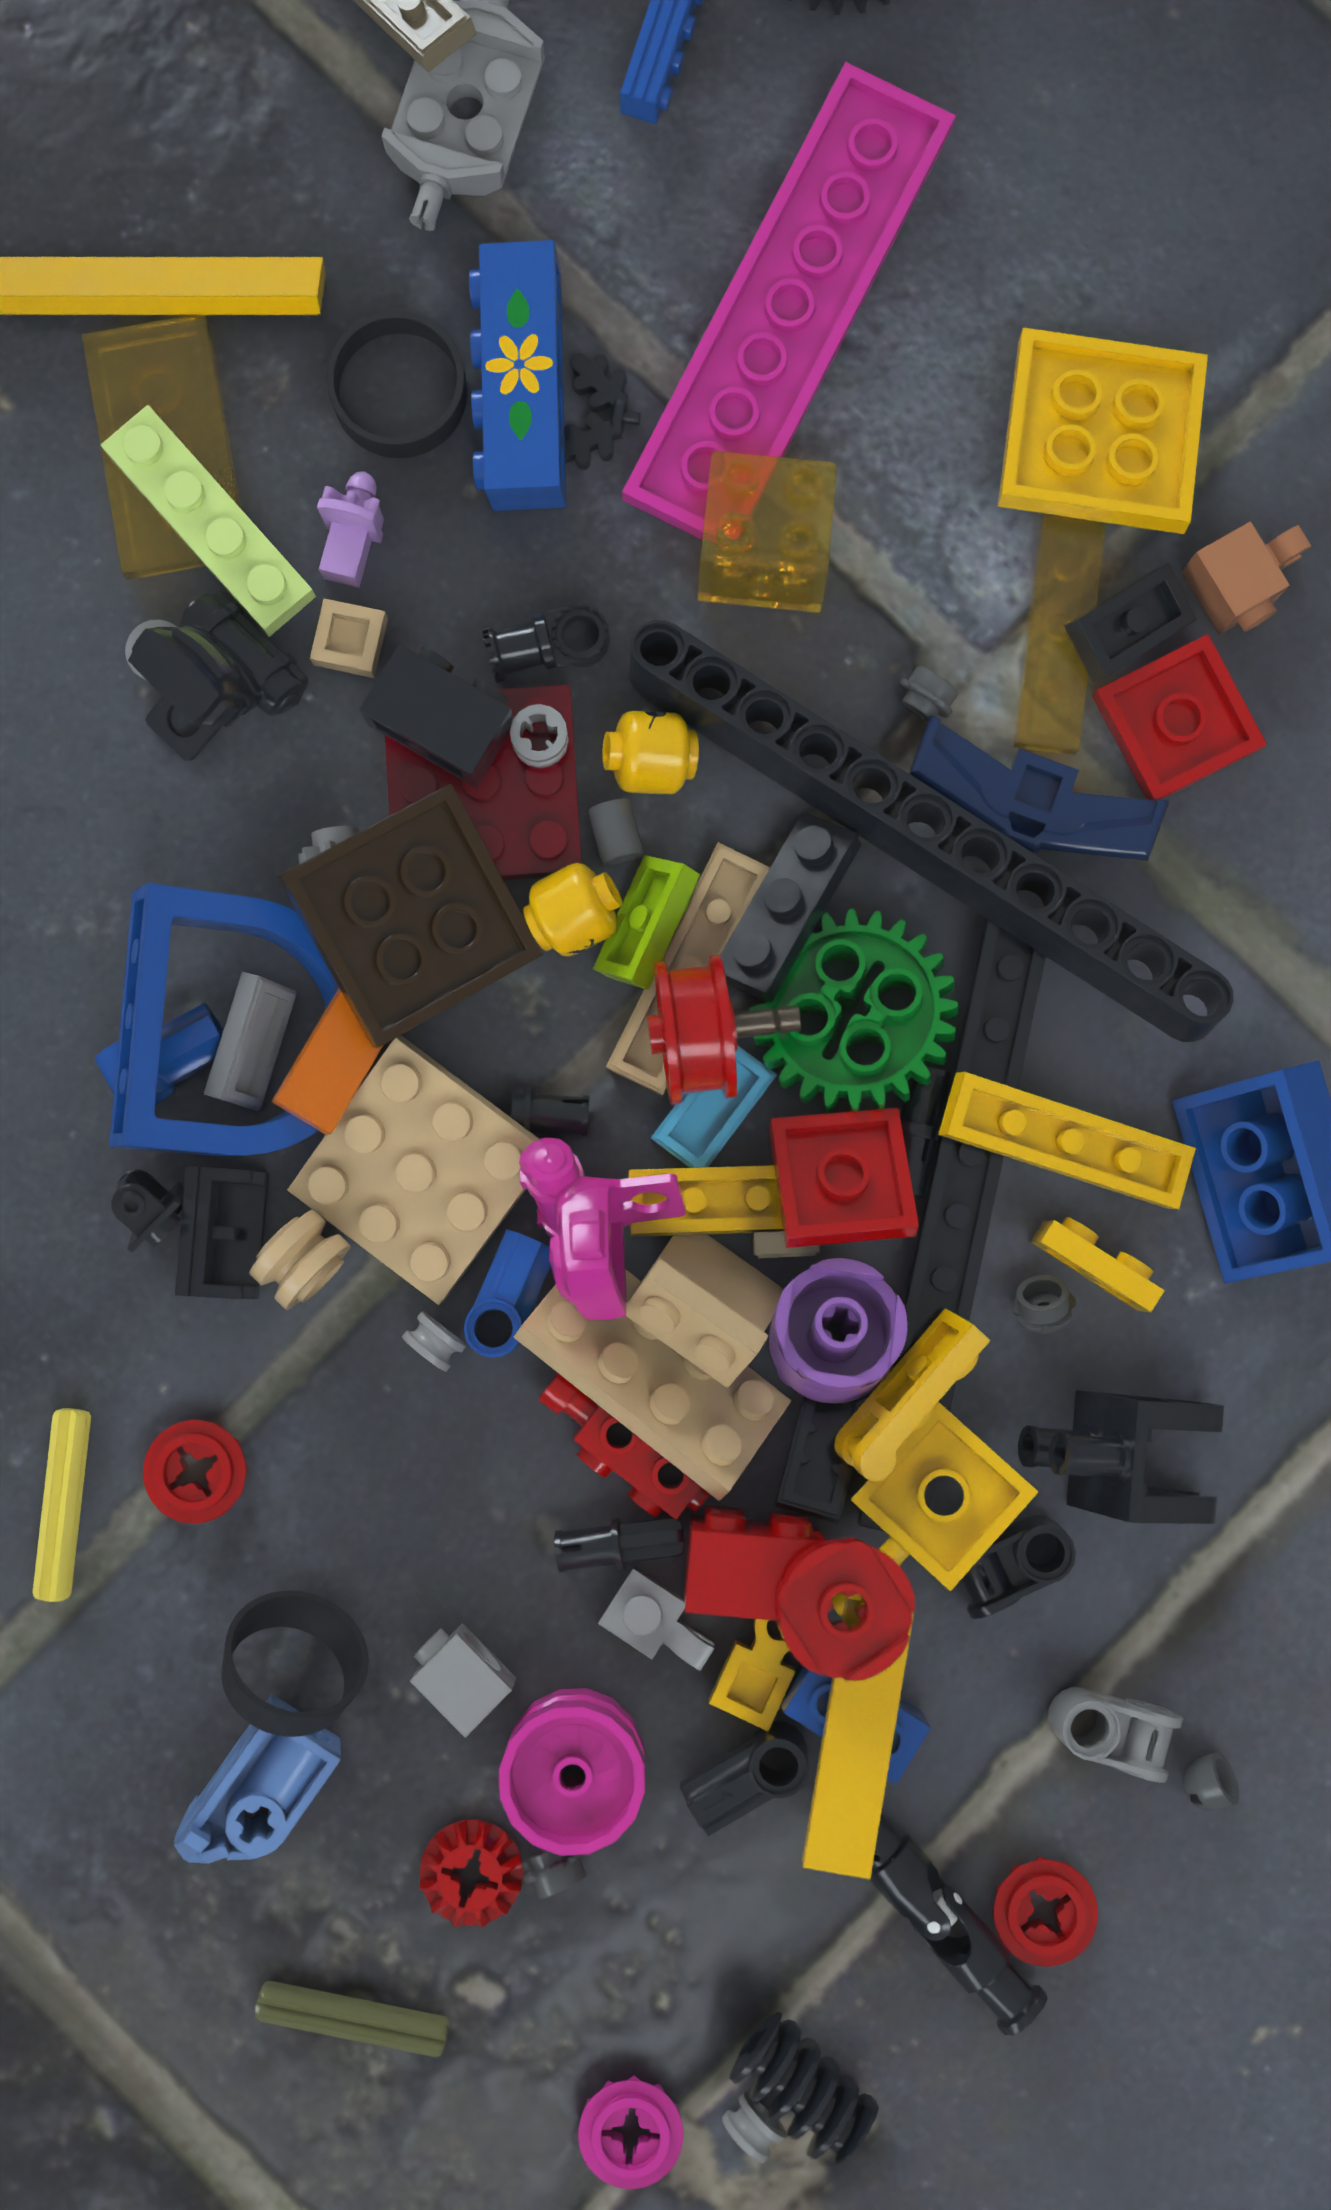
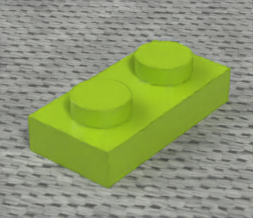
(647, 921)

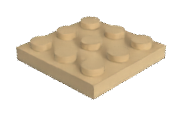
(417, 1170)

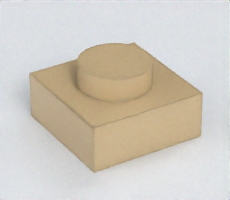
(349, 638)

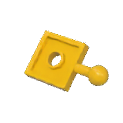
(952, 1542)

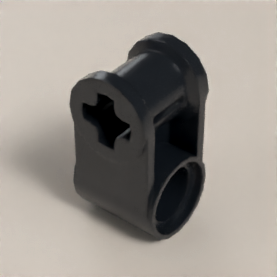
(1009, 1570)

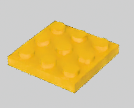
(1103, 431)

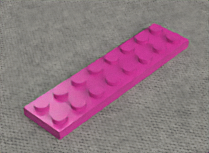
(793, 292)

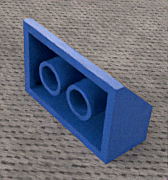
(1263, 1169)

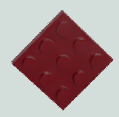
(518, 810)

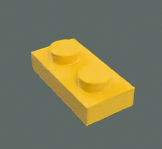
(1121, 1277)

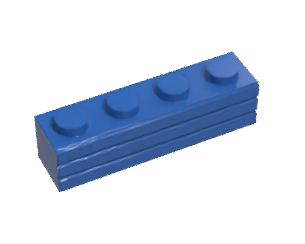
(657, 58)

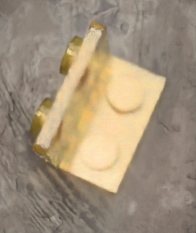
(767, 531)

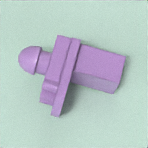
(352, 525)

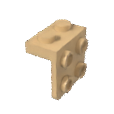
(706, 1305)

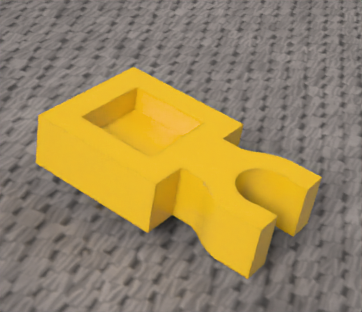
(754, 1678)

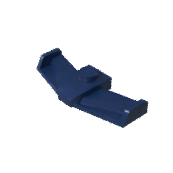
(1035, 799)

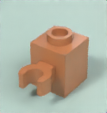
(1242, 576)

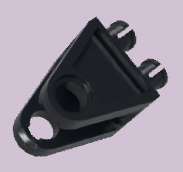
(1109, 1456)

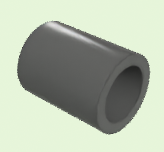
(616, 832)

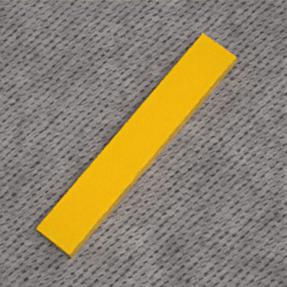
(161, 285)

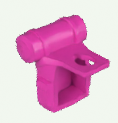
(588, 1223)

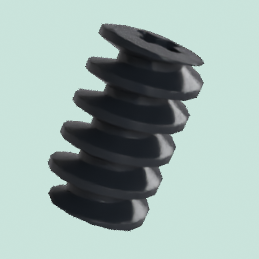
(806, 2087)

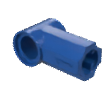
(185, 1049)
(509, 1287)

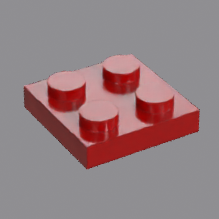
(1179, 719)
(843, 1177)

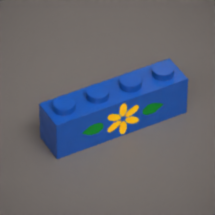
(520, 376)

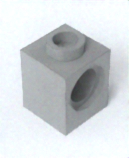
(461, 1677)

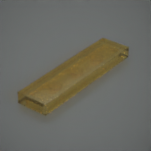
(1052, 669)

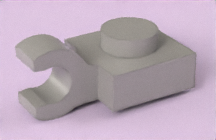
(648, 1615)

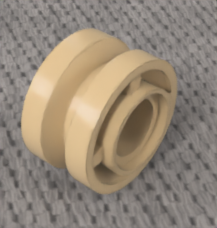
(299, 1259)

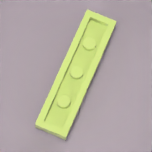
(208, 520)

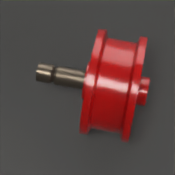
(701, 1030)

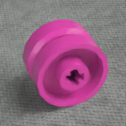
(579, 1811)

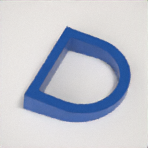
(151, 916)

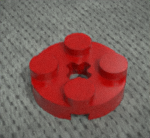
(884, 1615)

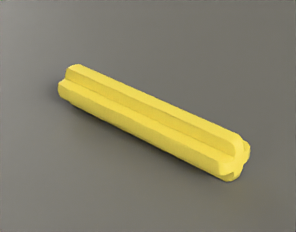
(61, 1505)

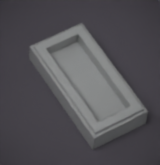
(250, 1041)

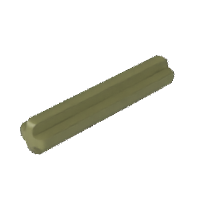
(352, 2018)

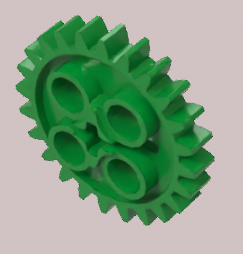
(904, 1035)

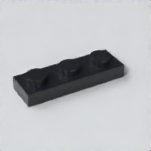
(788, 906)

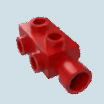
(632, 1461)

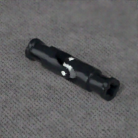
(975, 1960)

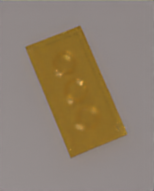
(175, 374)

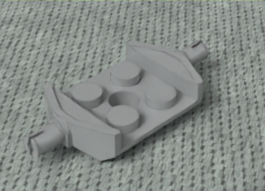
(474, 153)

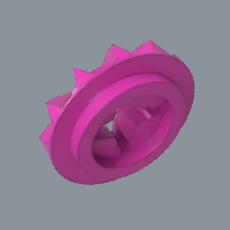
(654, 2151)

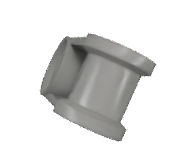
(1126, 1732)

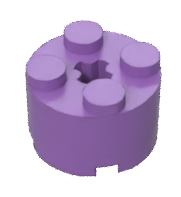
(869, 1318)

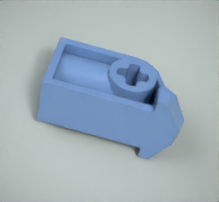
(257, 1772)

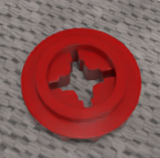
(166, 1463)
(499, 1862)
(1034, 1940)

